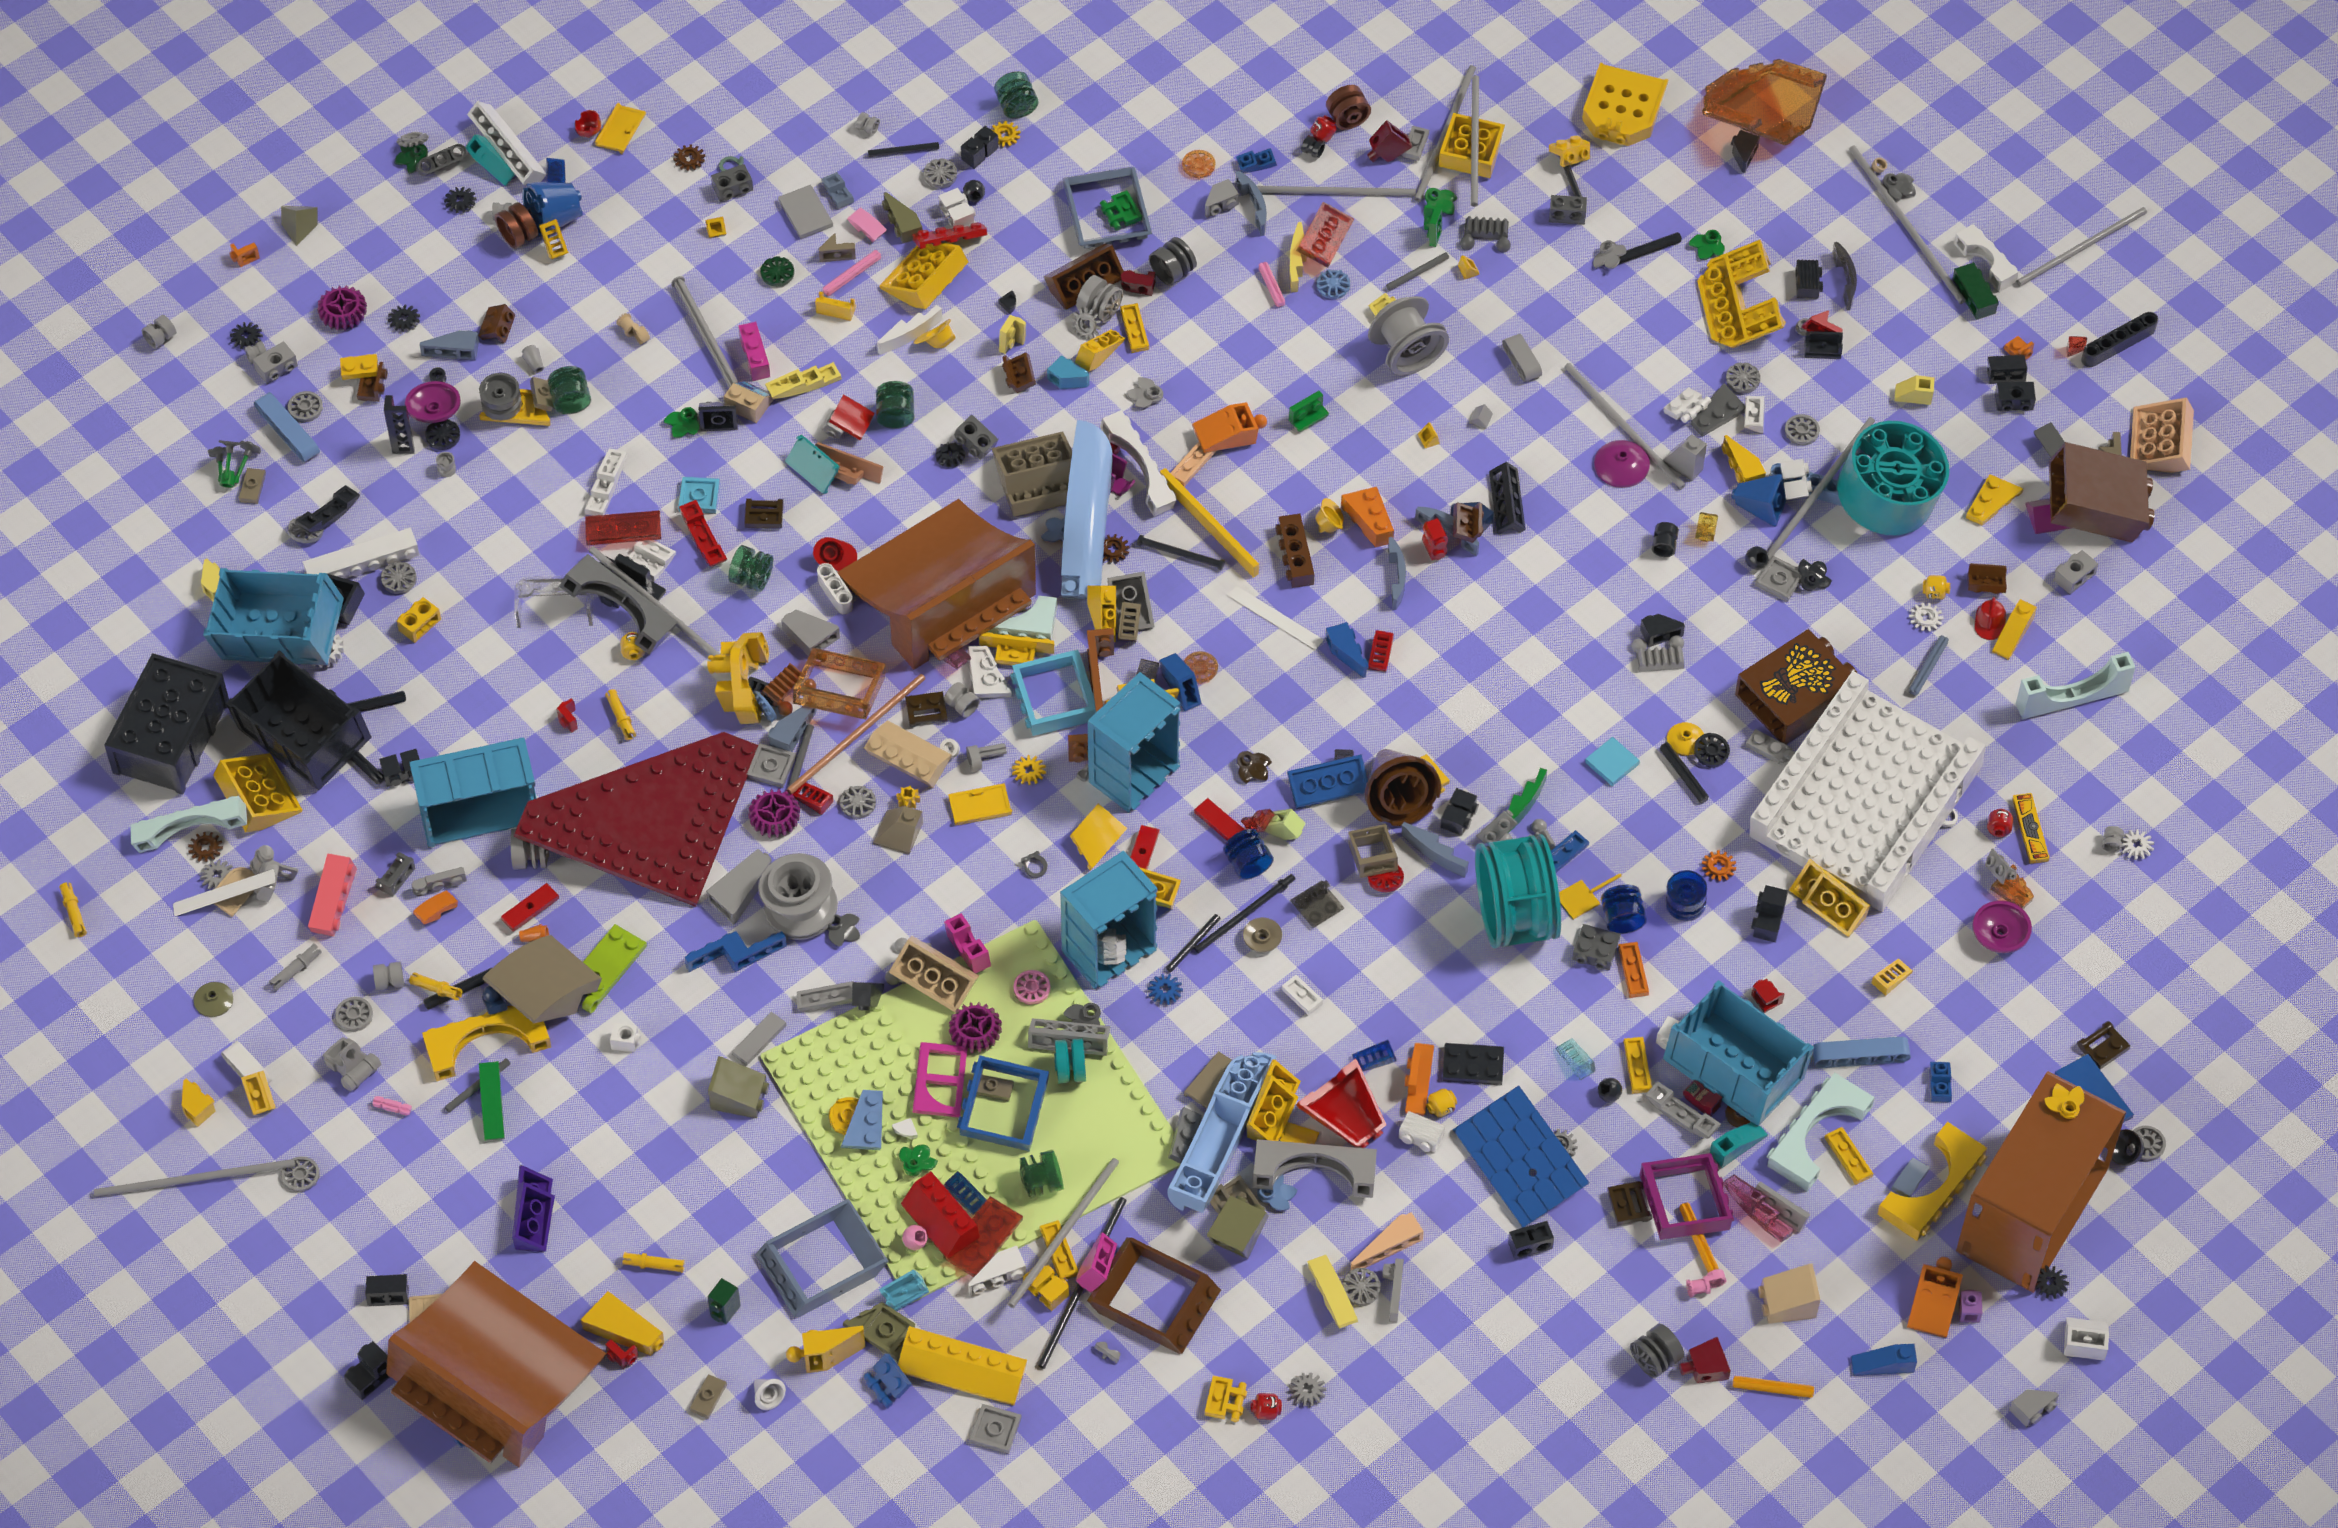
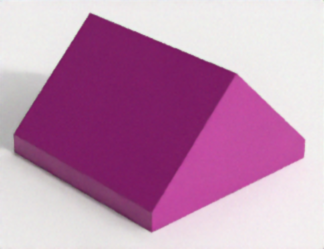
(2040, 517)

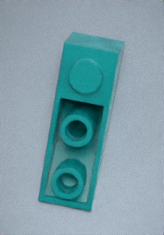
(489, 158)
(1736, 1142)

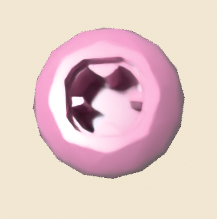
(914, 1237)

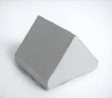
(1481, 416)

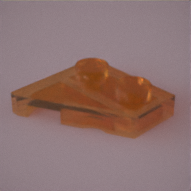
(2014, 890)

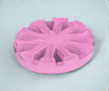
(1031, 987)

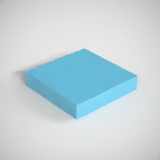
(700, 489)
(1612, 761)

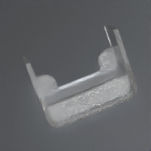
(544, 587)

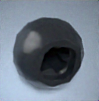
(974, 190)
(1756, 557)
(1609, 1089)

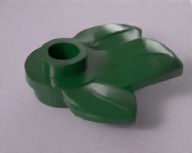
(410, 156)

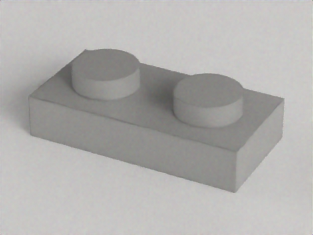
(1418, 139)

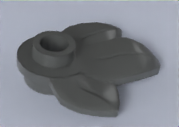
(1899, 185)
(844, 930)
(1078, 1014)

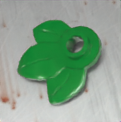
(1444, 199)
(1706, 245)
(682, 424)
(916, 1159)

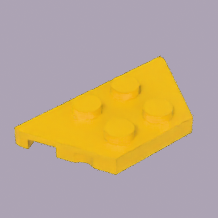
(528, 413)

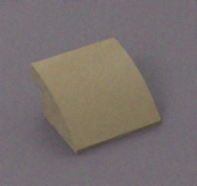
(1034, 472)
(543, 980)

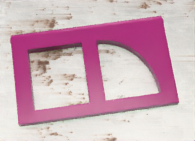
(923, 1101)

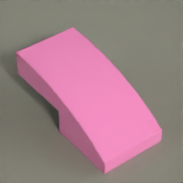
(867, 224)

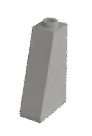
(739, 886)

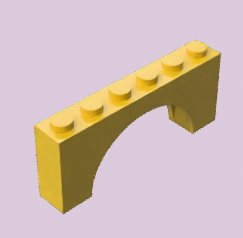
(446, 1042)
(1916, 1214)

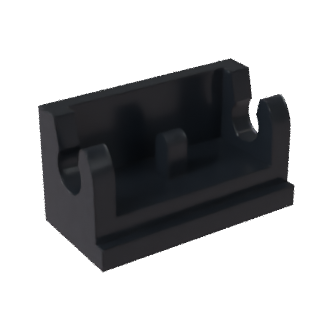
(1823, 345)
(2007, 368)
(387, 1290)

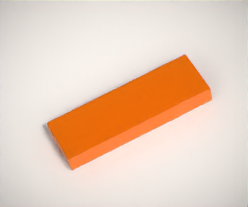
(1633, 969)

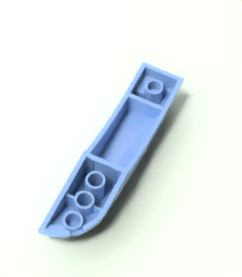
(1086, 511)
(1219, 1132)

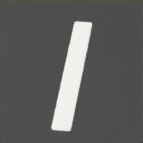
(1275, 617)
(224, 892)

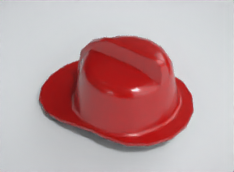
(834, 552)
(1990, 619)

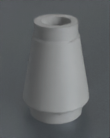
(532, 357)

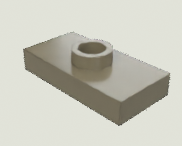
(541, 394)
(252, 485)
(995, 1087)
(708, 1396)

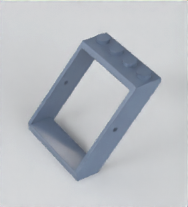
(1124, 237)
(855, 1234)

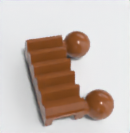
(782, 686)

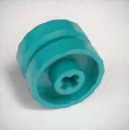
(1068, 1061)

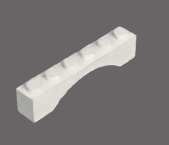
(1120, 432)

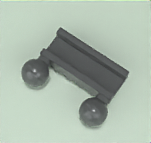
(1486, 229)

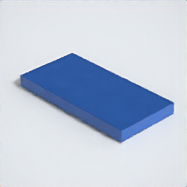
(1328, 781)
(2090, 1078)

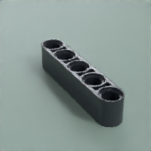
(2119, 339)

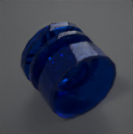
(1248, 854)
(1688, 886)
(1623, 909)

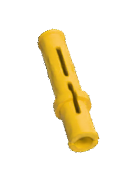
(623, 720)
(70, 902)
(441, 988)
(653, 1262)

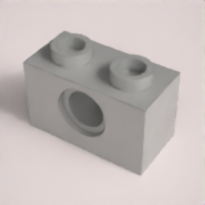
(275, 362)
(2066, 573)

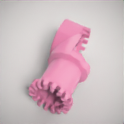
(1711, 1280)

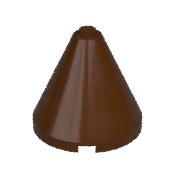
(1401, 788)

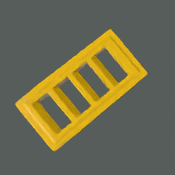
(558, 252)
(1886, 988)

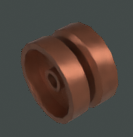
(1348, 107)
(516, 225)

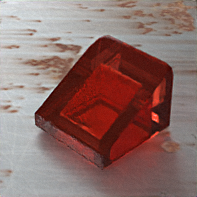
(2075, 345)

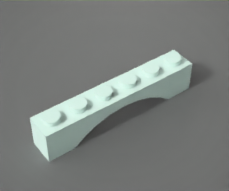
(153, 832)

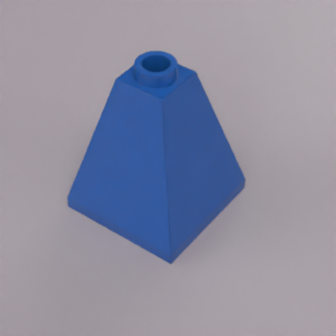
(1762, 498)

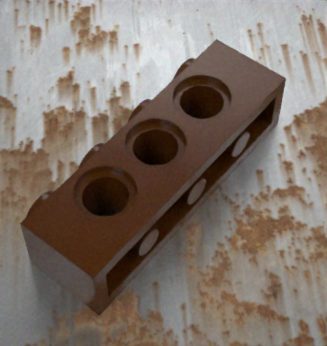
(1303, 574)

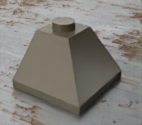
(899, 829)

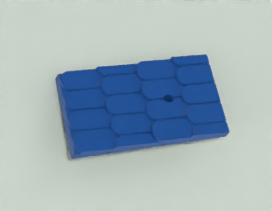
(1511, 1140)

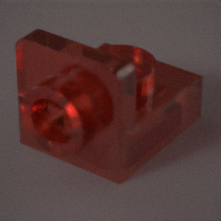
(1259, 820)

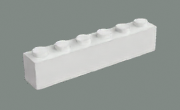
(506, 143)
(365, 556)

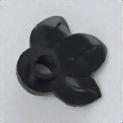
(1814, 573)

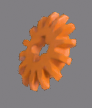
(1724, 860)

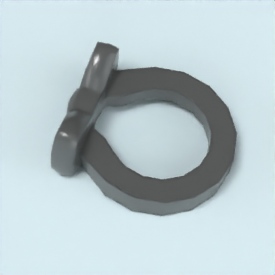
(1025, 860)

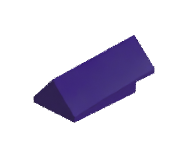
(532, 1210)

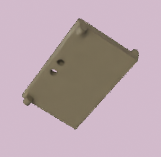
(1206, 1082)

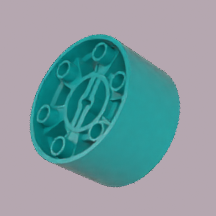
(1887, 489)

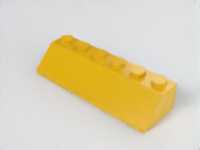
(962, 1365)

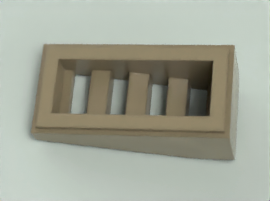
(1129, 637)

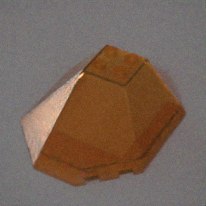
(1766, 99)

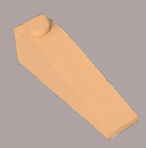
(1396, 1237)

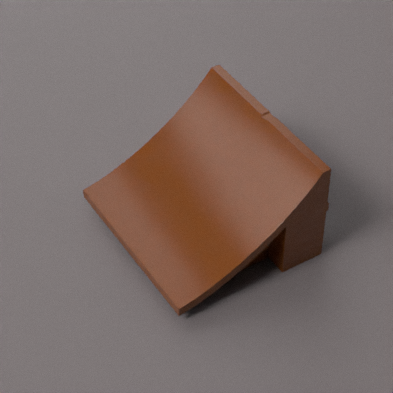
(945, 581)
(488, 1365)

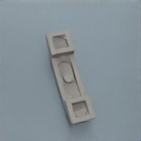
(1680, 1113)

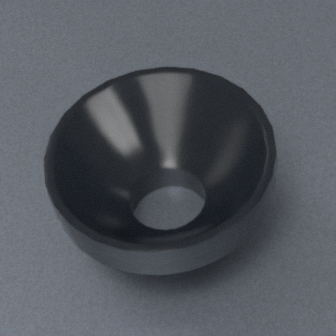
(2126, 1138)

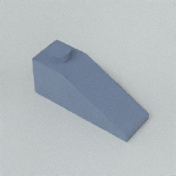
(452, 345)
(791, 728)

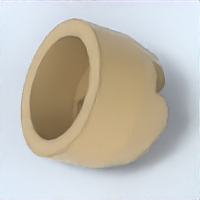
(1882, 165)

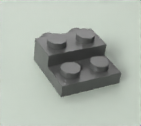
(1596, 947)

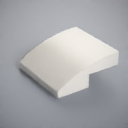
(653, 556)

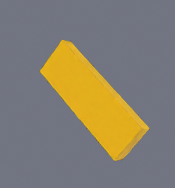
(1134, 328)
(1637, 1065)
(1848, 1155)
(1062, 1257)

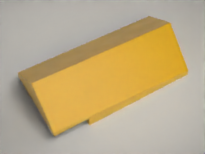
(1166, 888)
(1830, 898)
(1273, 1104)

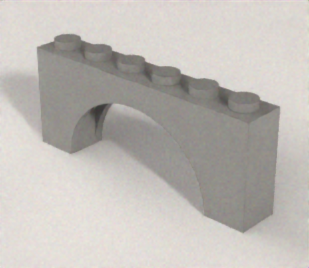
(1279, 1157)

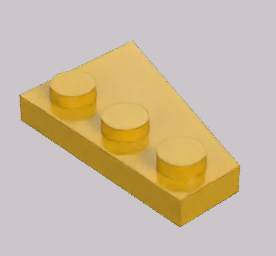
(1991, 498)

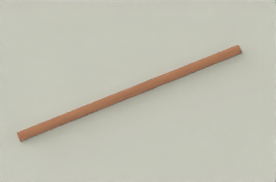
(855, 734)

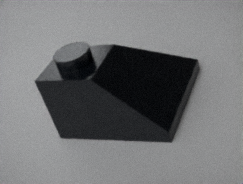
(717, 416)

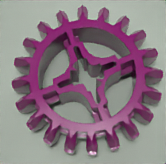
(331, 304)
(762, 815)
(979, 1017)

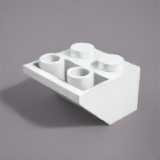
(2086, 1338)

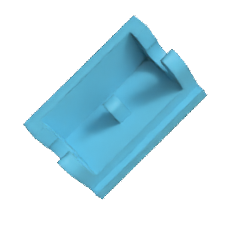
(904, 1290)

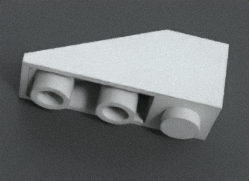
(1002, 1268)

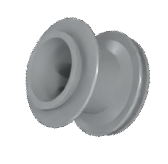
(1411, 340)
(789, 905)

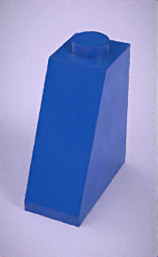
(1182, 677)

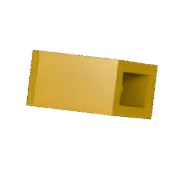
(196, 1104)

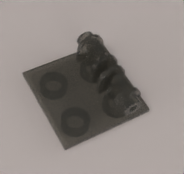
(1317, 903)

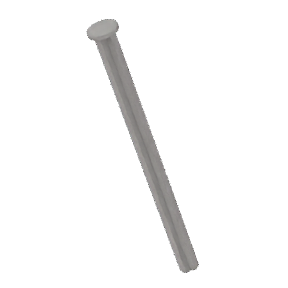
(704, 330)

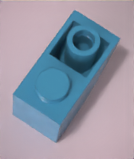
(1067, 374)

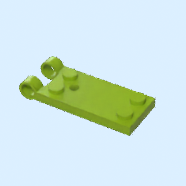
(611, 961)

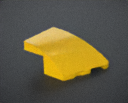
(1097, 834)

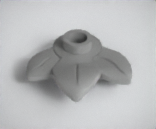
(1609, 255)
(1145, 393)

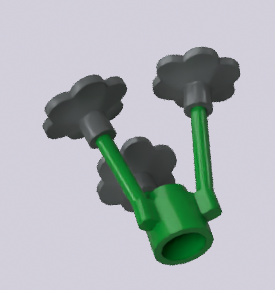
(226, 476)

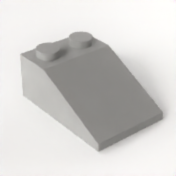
(1132, 589)

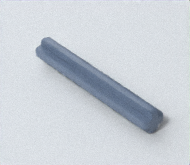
(1928, 665)

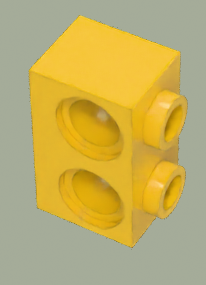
(421, 622)

